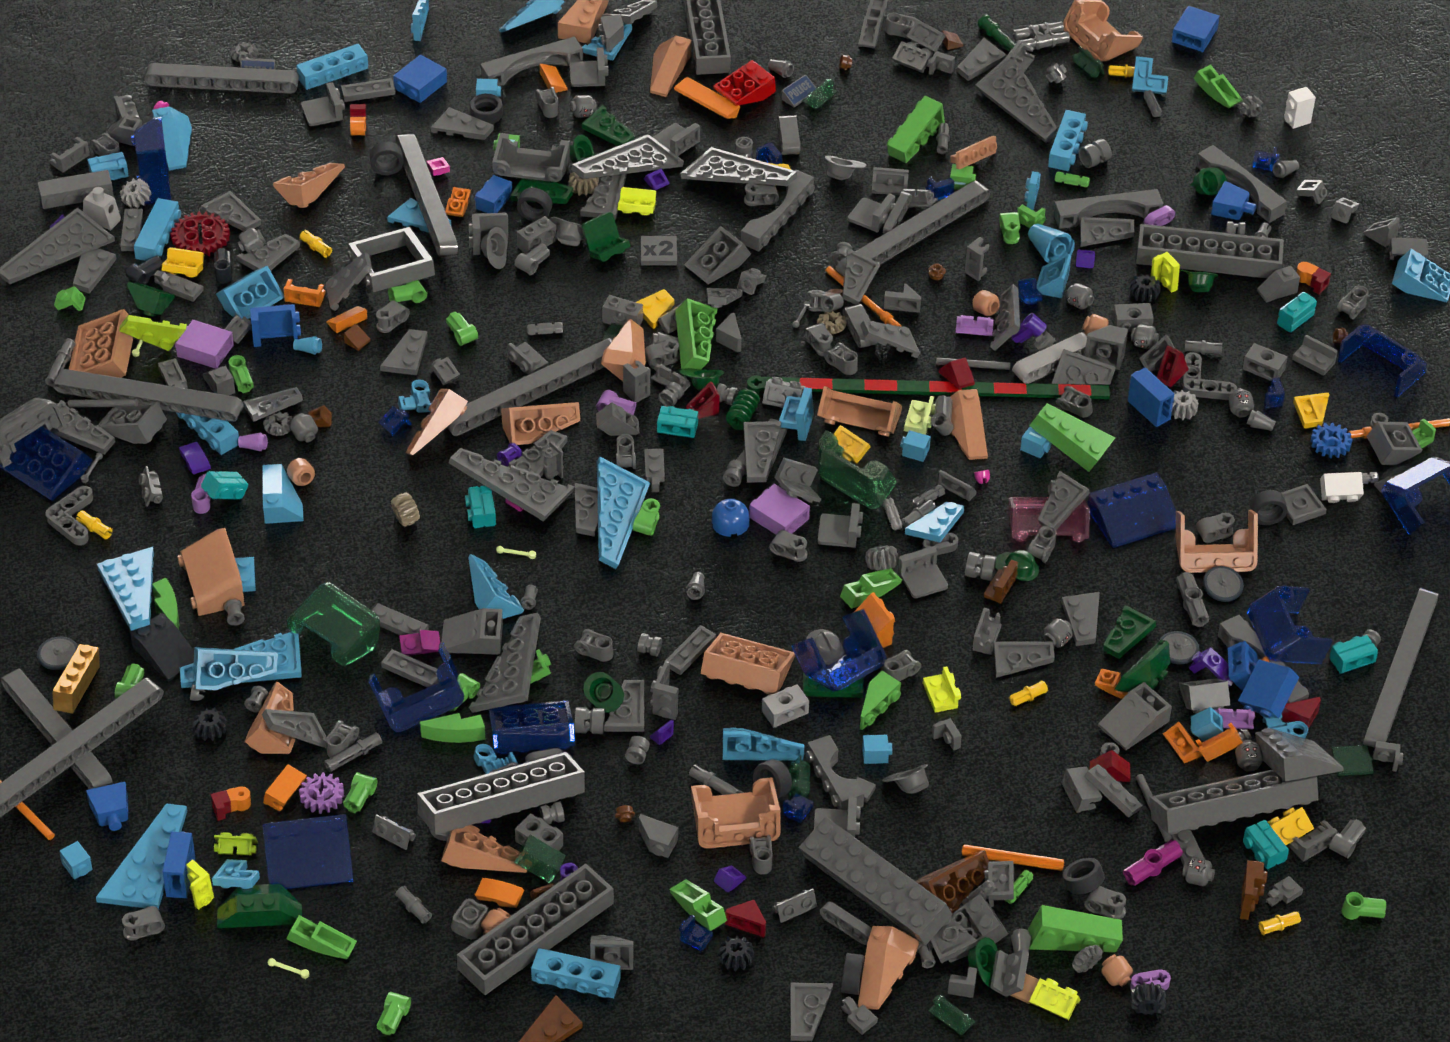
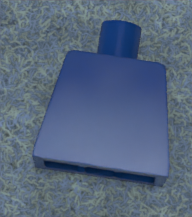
(1232, 202)
(109, 804)

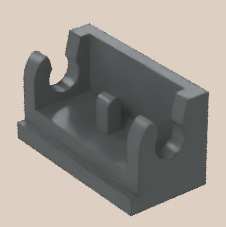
(1021, 55)
(125, 109)
(71, 156)
(889, 180)
(1400, 246)
(975, 258)
(636, 381)
(986, 632)
(1080, 789)
(1314, 841)

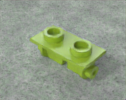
(227, 842)

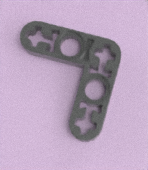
(1196, 381)
(58, 515)

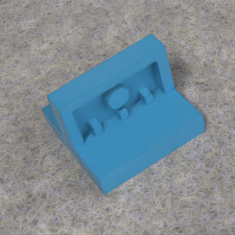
(798, 413)

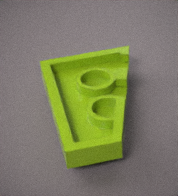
(158, 334)

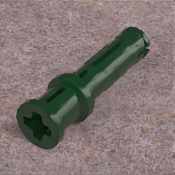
(993, 29)

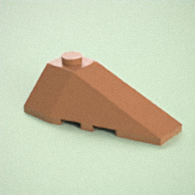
(668, 64)
(308, 185)
(968, 424)
(475, 851)

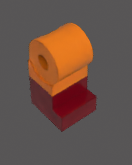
(358, 119)
(1313, 276)
(229, 801)

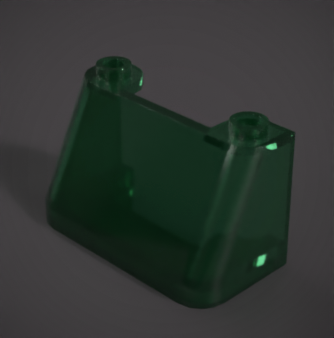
(864, 485)
(340, 621)

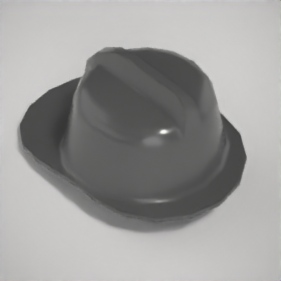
(842, 168)
(568, 232)
(495, 247)
(828, 645)
(911, 780)

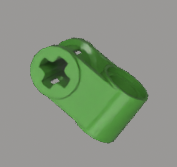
(1010, 227)
(647, 517)

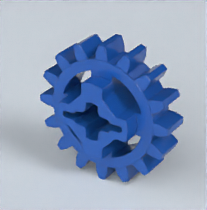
(1331, 440)

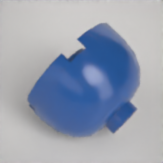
(730, 517)

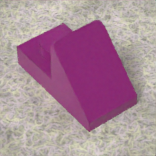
(420, 643)

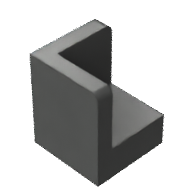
(963, 985)

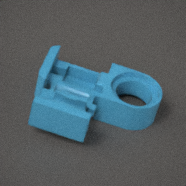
(417, 399)
(1277, 724)
(489, 762)

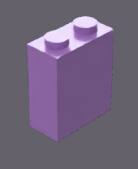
(204, 344)
(779, 510)

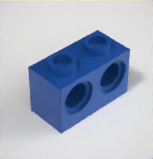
(1241, 663)

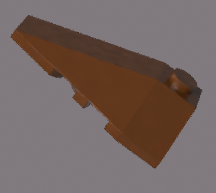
(956, 880)

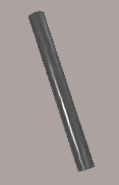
(978, 363)
(104, 403)
(1147, 794)

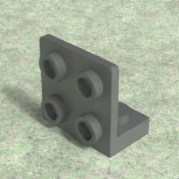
(678, 138)
(797, 479)

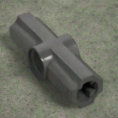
(1192, 599)

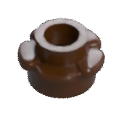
(845, 62)
(936, 271)
(1339, 335)
(625, 813)

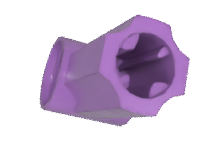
(610, 396)
(200, 498)

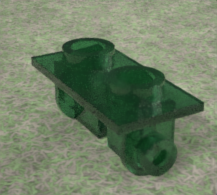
(1093, 66)
(821, 94)
(800, 771)
(951, 1015)

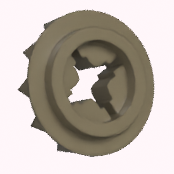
(840, 322)

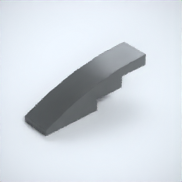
(872, 23)

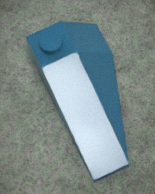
(533, 10)
(176, 136)
(490, 591)
(224, 667)

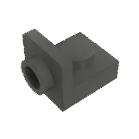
(941, 62)
(1313, 188)
(1343, 210)
(239, 327)
(444, 370)
(949, 732)
(1388, 752)

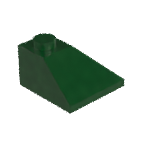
(150, 299)

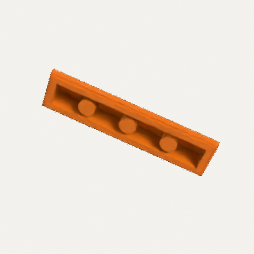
(707, 98)

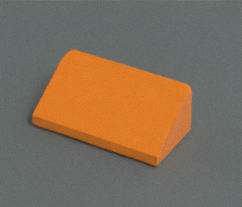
(552, 78)
(347, 319)
(1182, 743)

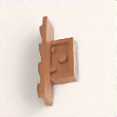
(974, 152)

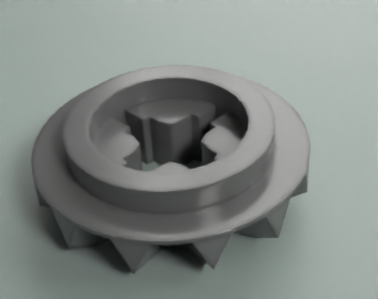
(236, 54)
(275, 428)
(1087, 958)

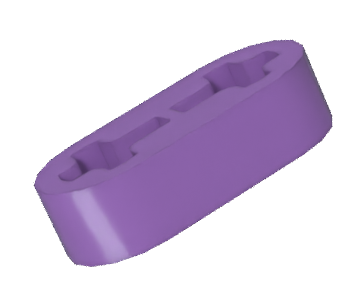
(1160, 217)
(1151, 976)

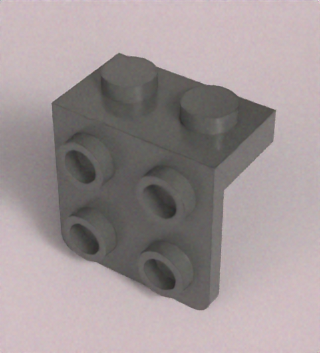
(589, 72)
(324, 109)
(871, 213)
(482, 225)
(840, 529)
(921, 572)
(664, 696)
(843, 818)

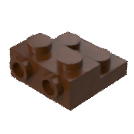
(1252, 887)

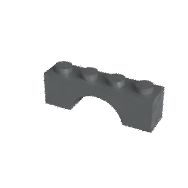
(823, 756)

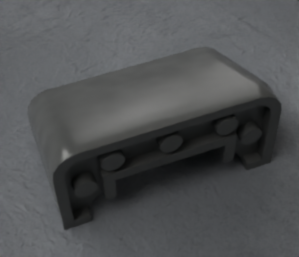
(530, 163)
(25, 421)

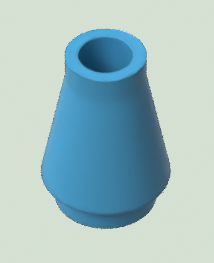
(310, 345)

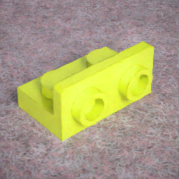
(1166, 270)
(942, 691)
(199, 884)
(1055, 999)

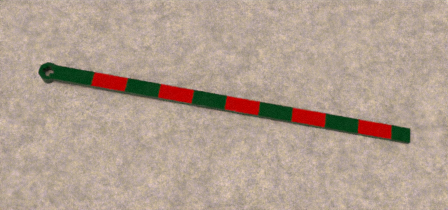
(934, 387)

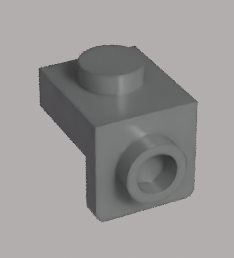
(750, 279)

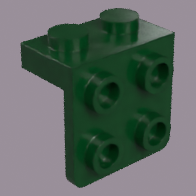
(603, 237)

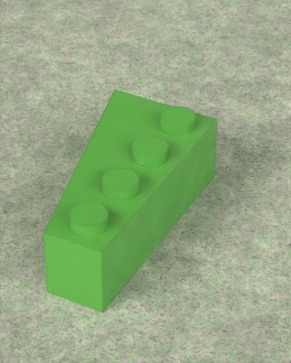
(916, 129)
(695, 333)
(1072, 436)
(1073, 930)

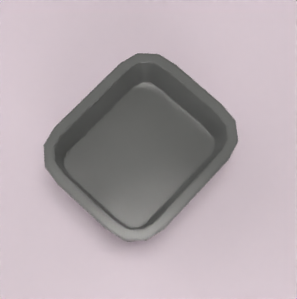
(469, 918)

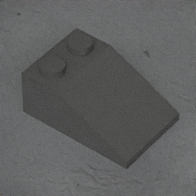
(718, 256)
(134, 423)

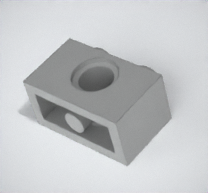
(785, 705)

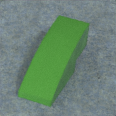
(1217, 86)
(877, 582)
(165, 600)
(453, 729)
(699, 904)
(321, 938)

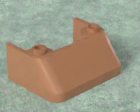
(859, 411)
(1200, 558)

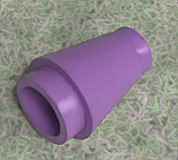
(253, 441)

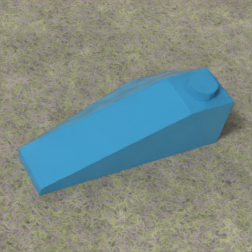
(279, 496)
(752, 745)

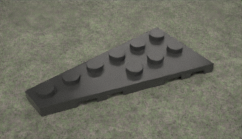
(730, 167)
(517, 485)

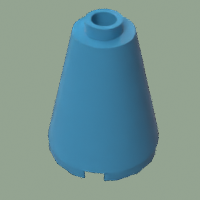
(1051, 242)

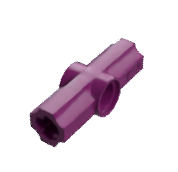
(1152, 862)

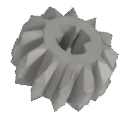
(135, 193)
(1184, 405)

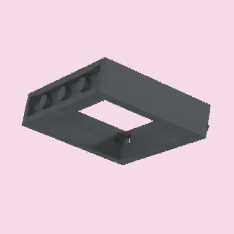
(398, 275)

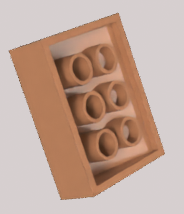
(102, 347)
(747, 663)

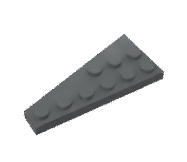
(1015, 94)
(631, 157)
(64, 241)
(512, 671)

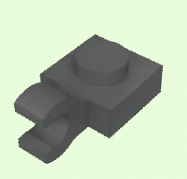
(1284, 890)
(860, 1018)

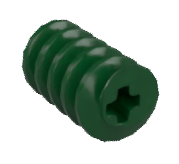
(742, 408)

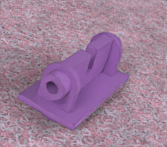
(981, 326)
(1241, 718)

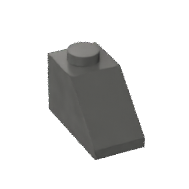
(1279, 284)
(220, 381)
(658, 835)

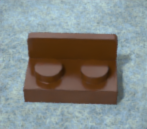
(1002, 582)

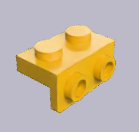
(183, 262)
(854, 446)
(1293, 824)

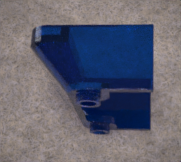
(152, 159)
(1413, 364)
(1404, 495)
(1277, 632)
(862, 650)
(425, 704)

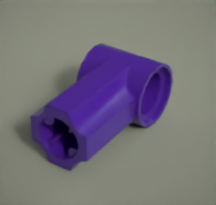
(1030, 327)

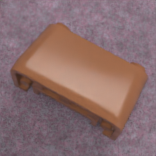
(1089, 28)
(212, 572)
(736, 817)

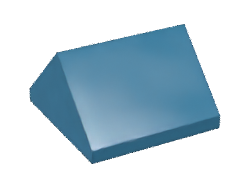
(1054, 277)

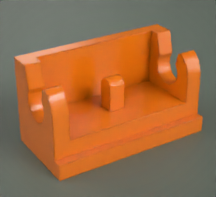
(303, 295)
(1220, 743)
(283, 787)

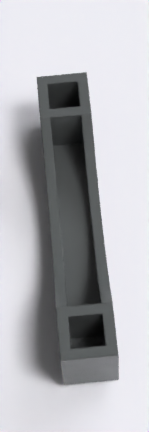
(555, 53)
(1139, 203)
(1268, 203)
(760, 230)
(1238, 630)

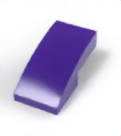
(194, 458)

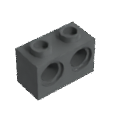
(538, 232)
(541, 830)

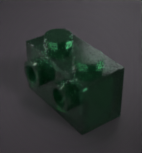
(539, 858)

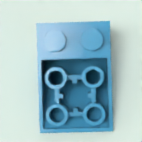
(1421, 277)

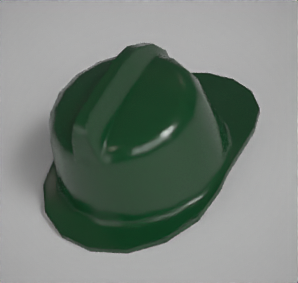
(581, 149)
(1208, 181)
(1200, 281)
(701, 377)
(1027, 567)
(603, 691)
(983, 958)

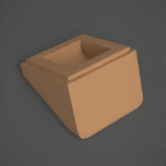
(1029, 986)

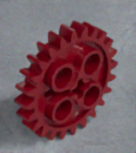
(214, 233)

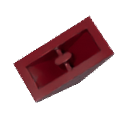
(1172, 366)
(958, 373)
(706, 401)
(1301, 711)
(1114, 765)
(746, 918)

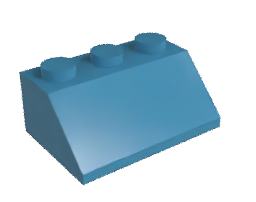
(251, 291)

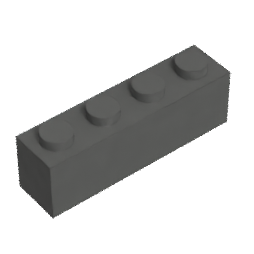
(73, 188)

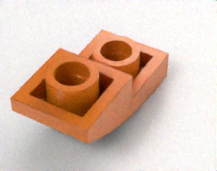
(458, 202)
(1108, 680)
(500, 892)

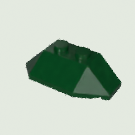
(1147, 669)
(259, 907)

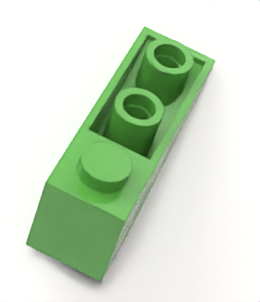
(880, 694)

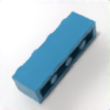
(157, 229)

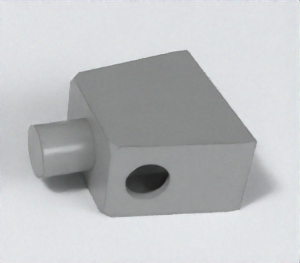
(101, 208)

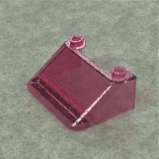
(1026, 511)

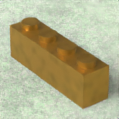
(76, 678)

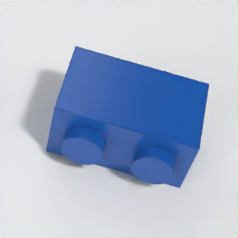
(493, 195)

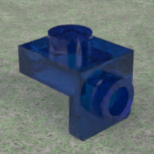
(941, 189)
(1028, 291)

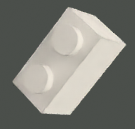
(1299, 107)
(1341, 486)

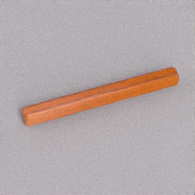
(1017, 858)

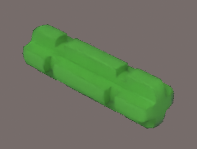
(1072, 179)
(1020, 884)

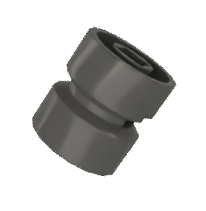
(1095, 153)
(987, 568)
(596, 718)

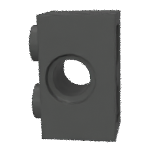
(621, 310)
(1131, 315)
(1264, 362)

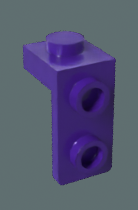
(1214, 662)

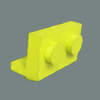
(637, 200)

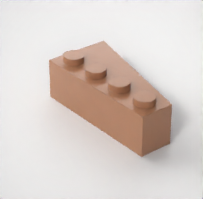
(582, 20)

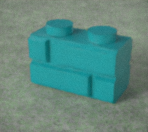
(1296, 312)
(677, 421)
(224, 485)
(481, 507)
(1353, 653)
(1265, 844)

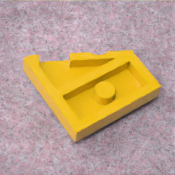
(656, 306)
(1311, 409)

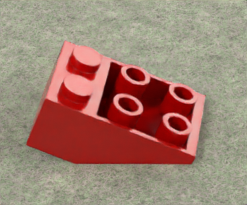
(747, 85)

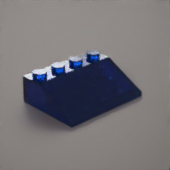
(47, 463)
(1133, 510)
(531, 727)
(308, 852)

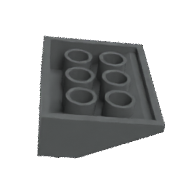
(1294, 756)

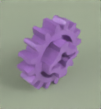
(321, 793)

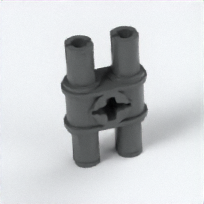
(1042, 35)

